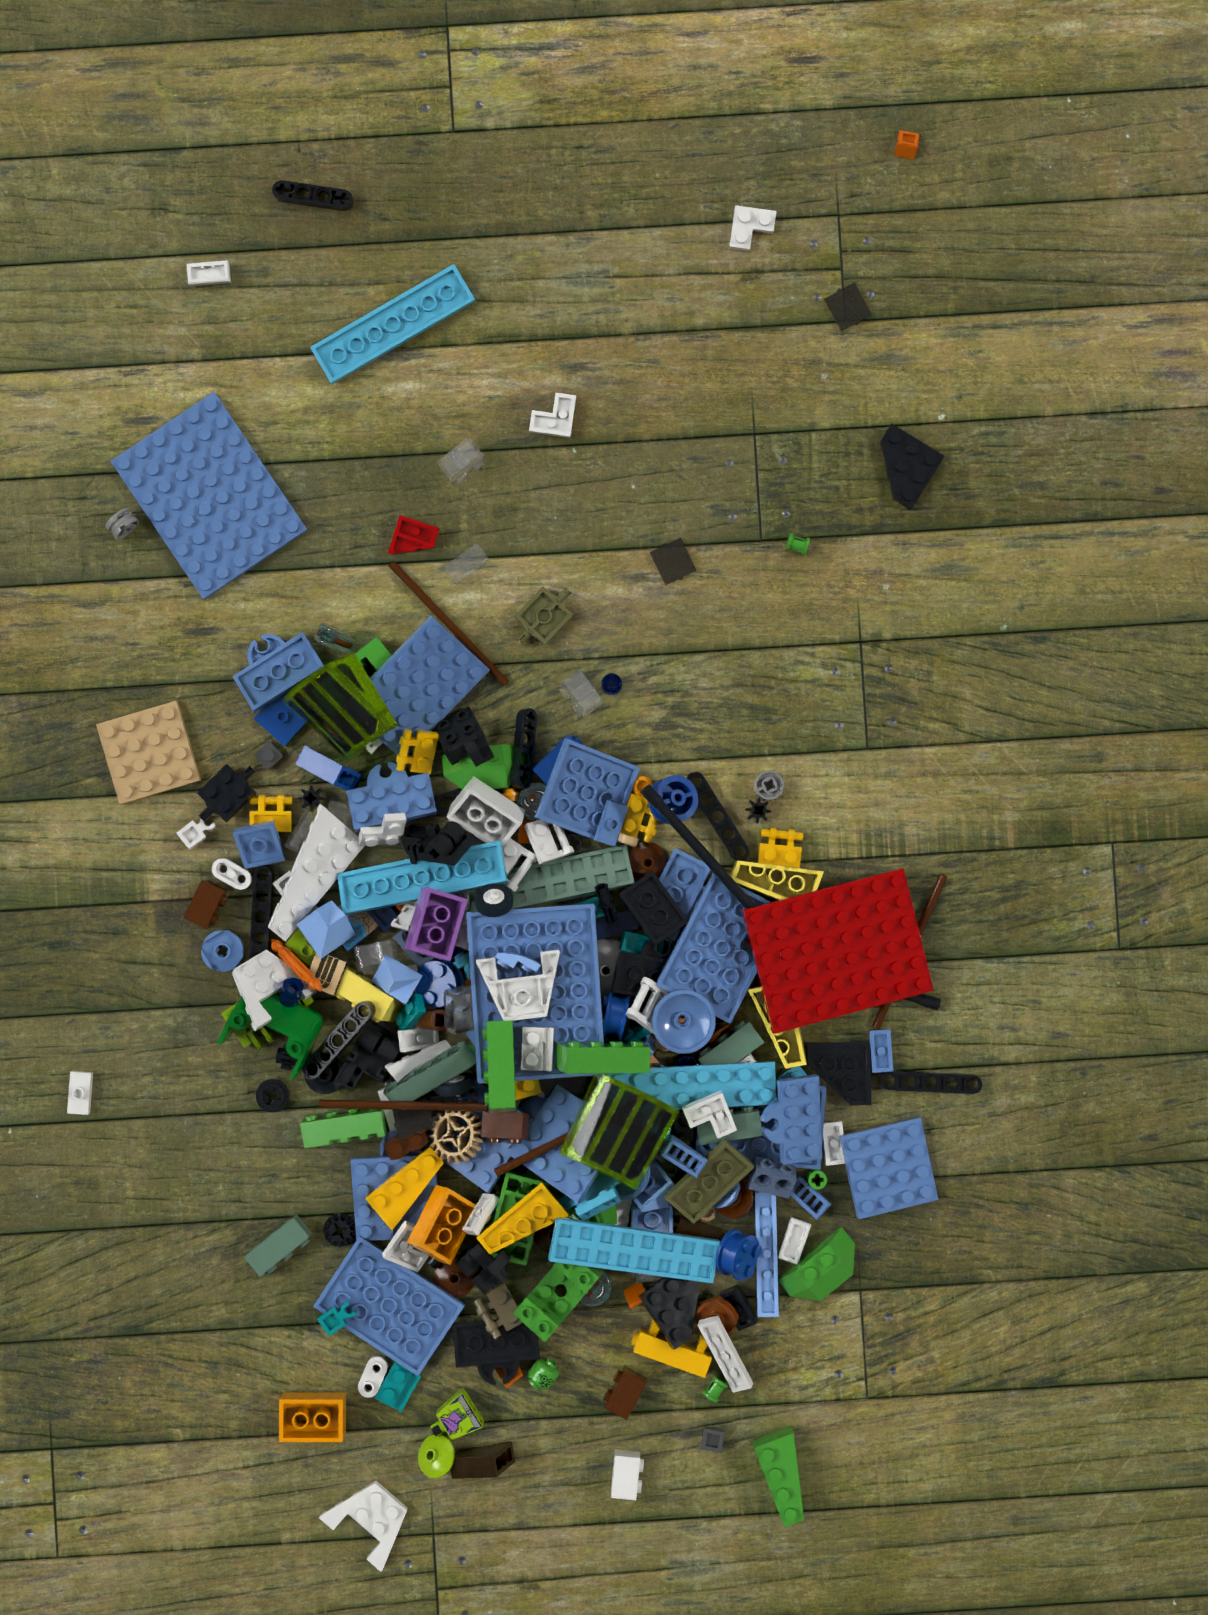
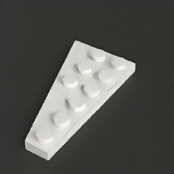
(323, 855)

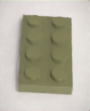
(719, 1175)

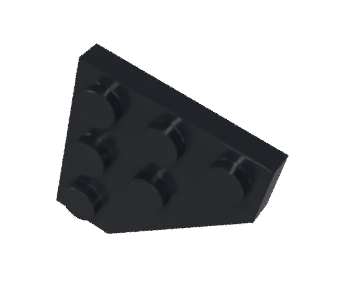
(908, 465)
(844, 1067)
(672, 1307)

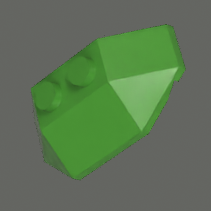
(493, 773)
(821, 1268)

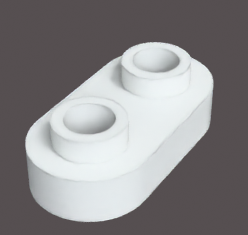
(232, 874)
(372, 1376)

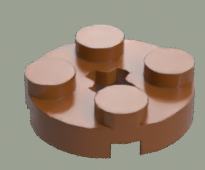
(721, 1308)

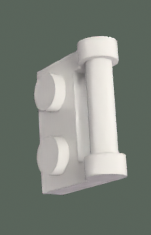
(543, 842)
(512, 853)
(645, 1018)

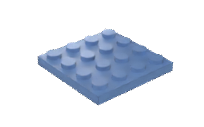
(582, 785)
(551, 1122)
(493, 1154)
(888, 1167)
(369, 1174)

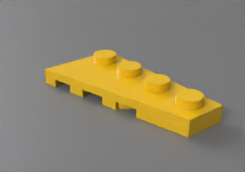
(400, 1191)
(527, 1216)

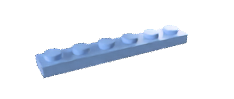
(767, 1262)

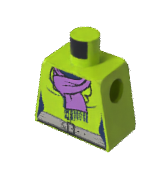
(457, 1416)

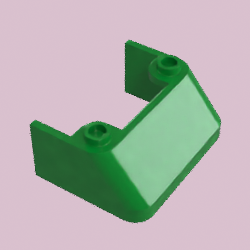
(297, 1022)

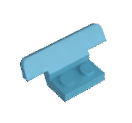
(598, 1198)

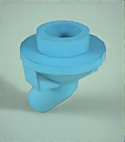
(462, 960)

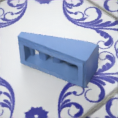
(679, 1162)
(816, 1214)

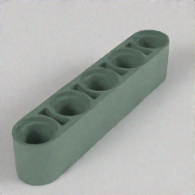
(432, 1073)

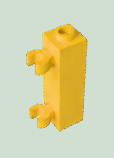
(685, 1357)

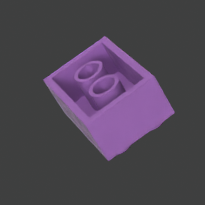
(435, 924)

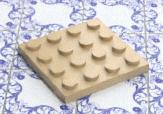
(148, 752)

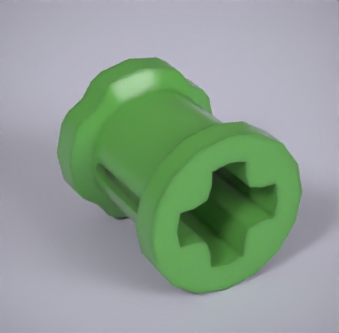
(797, 544)
(821, 1182)
(715, 1388)

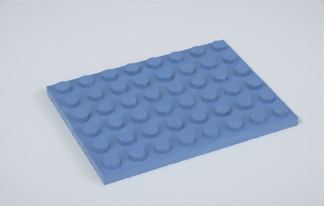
(209, 495)
(576, 987)

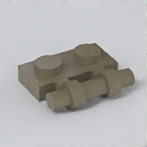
(504, 1306)

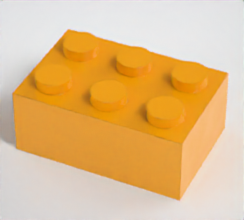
(441, 1225)
(312, 1417)

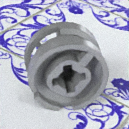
(122, 523)
(768, 785)

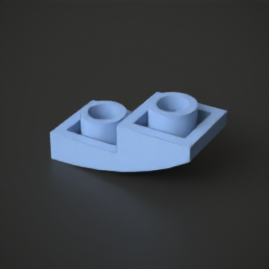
(508, 959)

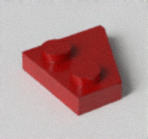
(412, 536)

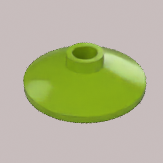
(442, 1458)

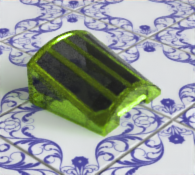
(342, 706)
(618, 1130)

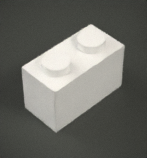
(626, 1474)

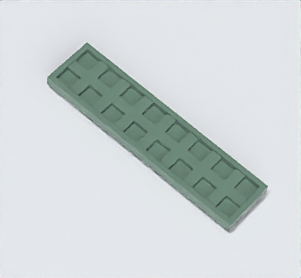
(570, 878)

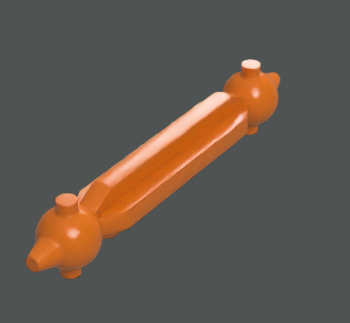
(296, 965)

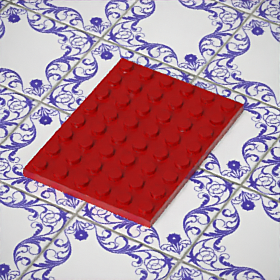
(837, 950)

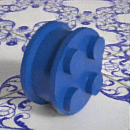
(678, 795)
(437, 978)
(614, 1016)
(738, 1255)

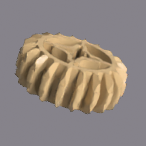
(465, 1150)

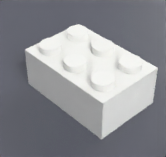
(486, 812)

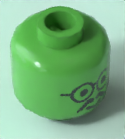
(543, 1373)

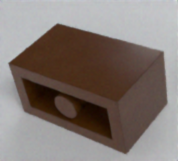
(206, 904)
(505, 1126)
(624, 1392)

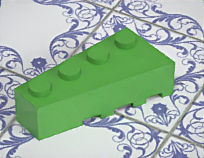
(602, 1058)
(500, 1066)
(343, 1126)
(780, 1467)

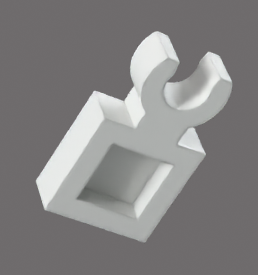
(193, 833)

